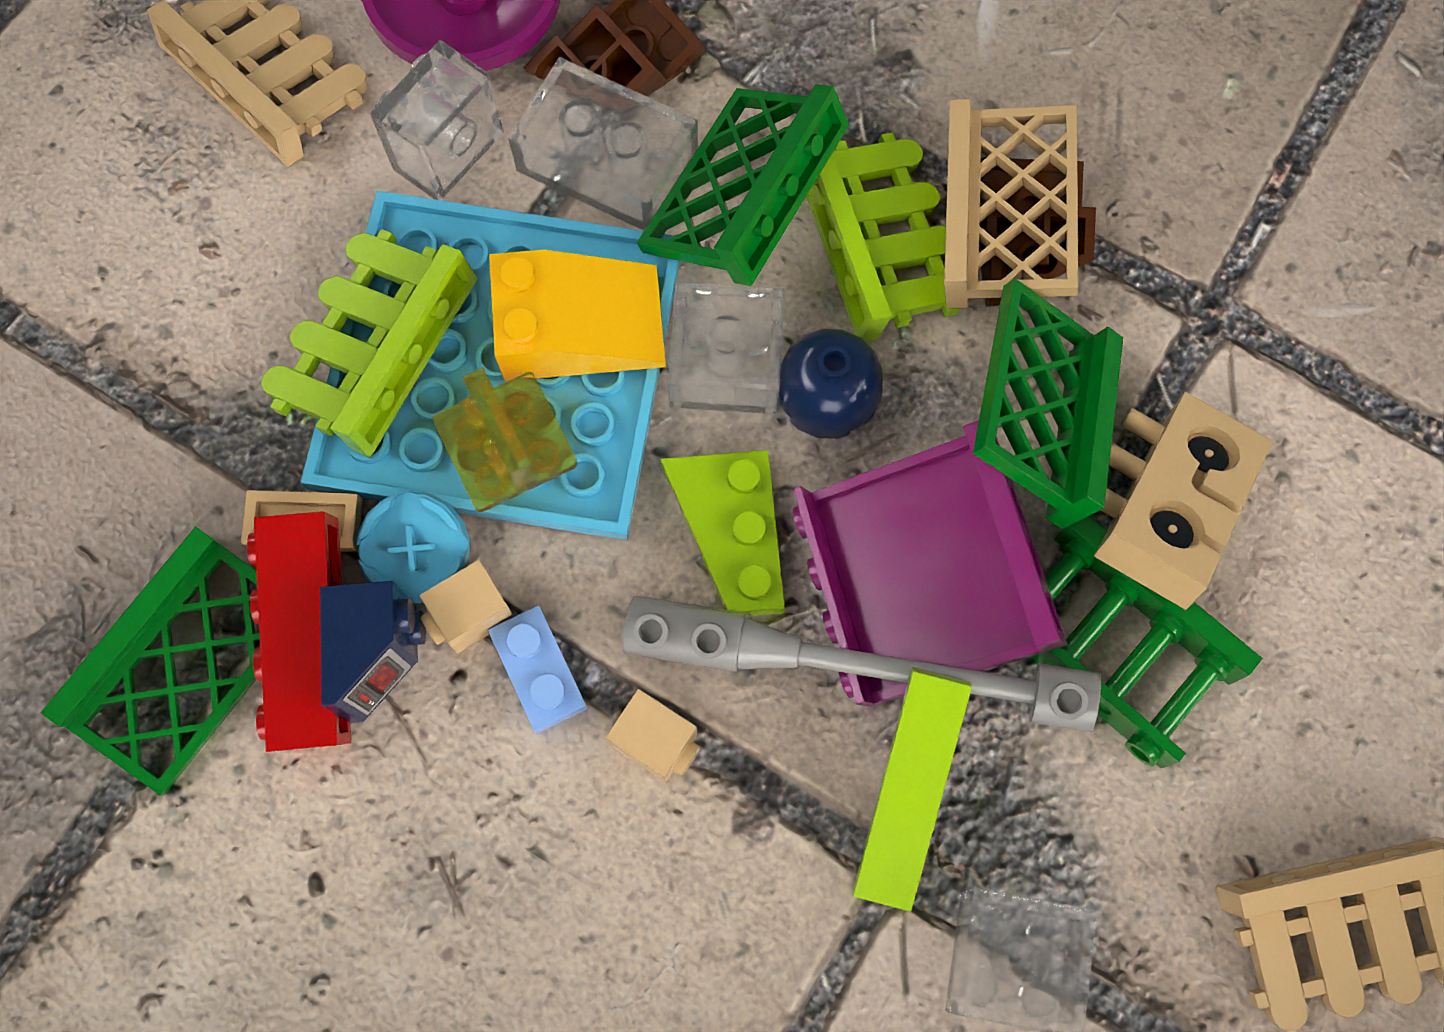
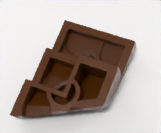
(626, 42)
(1049, 222)

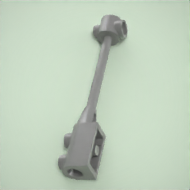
(734, 643)

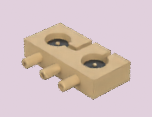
(1180, 497)

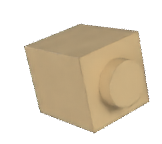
(464, 608)
(654, 737)

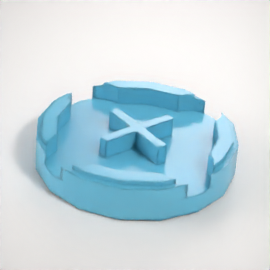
(412, 542)

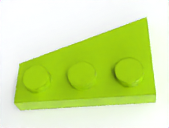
(734, 525)

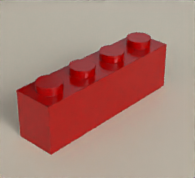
(292, 562)

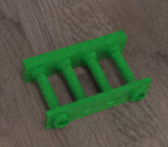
(1215, 648)

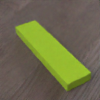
(912, 788)

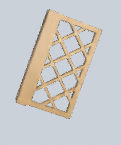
(964, 194)

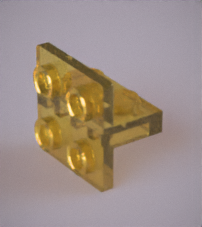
(503, 439)

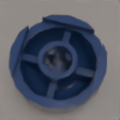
(830, 383)

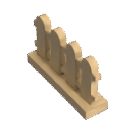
(252, 95)
(1324, 919)

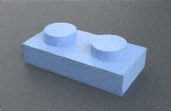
(537, 669)

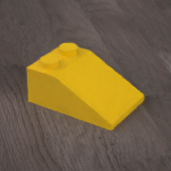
(574, 314)

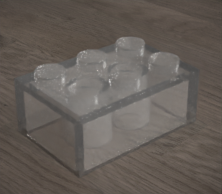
(603, 143)

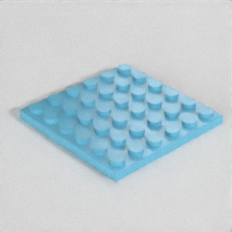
(599, 413)

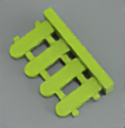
(858, 253)
(395, 353)

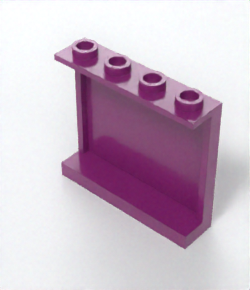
(927, 566)

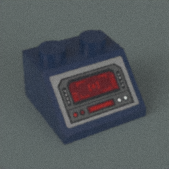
(365, 645)

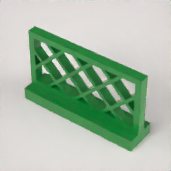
(774, 188)
(1082, 414)
(131, 641)

